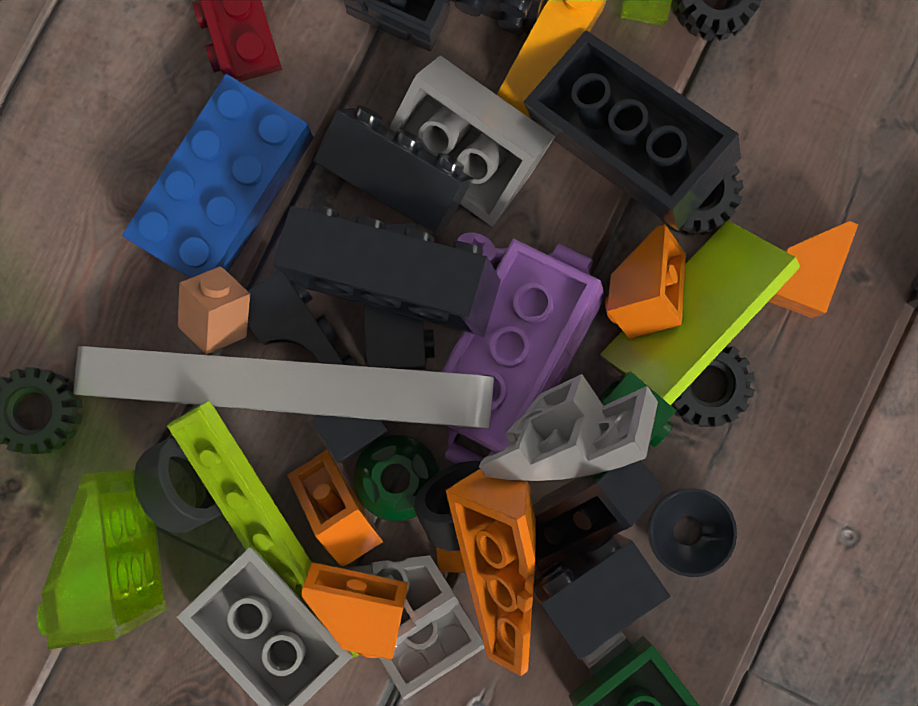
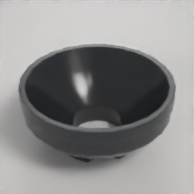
(716, 535)

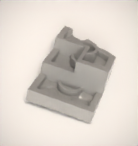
(574, 435)
(433, 625)

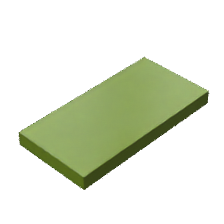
(722, 293)

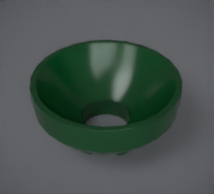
(379, 455)

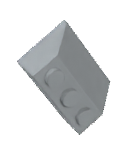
(476, 128)
(264, 634)

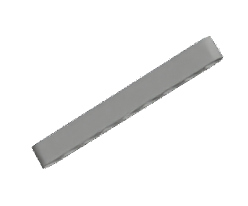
(286, 386)

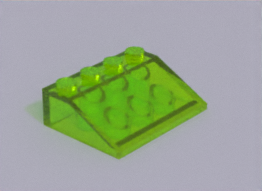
(104, 568)

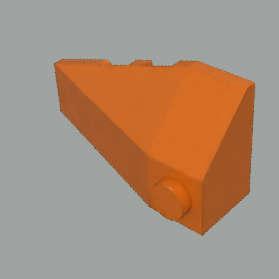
(498, 552)

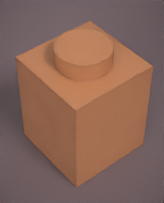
(213, 310)

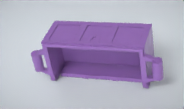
(529, 339)

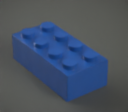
(220, 181)

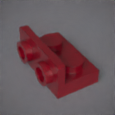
(240, 37)

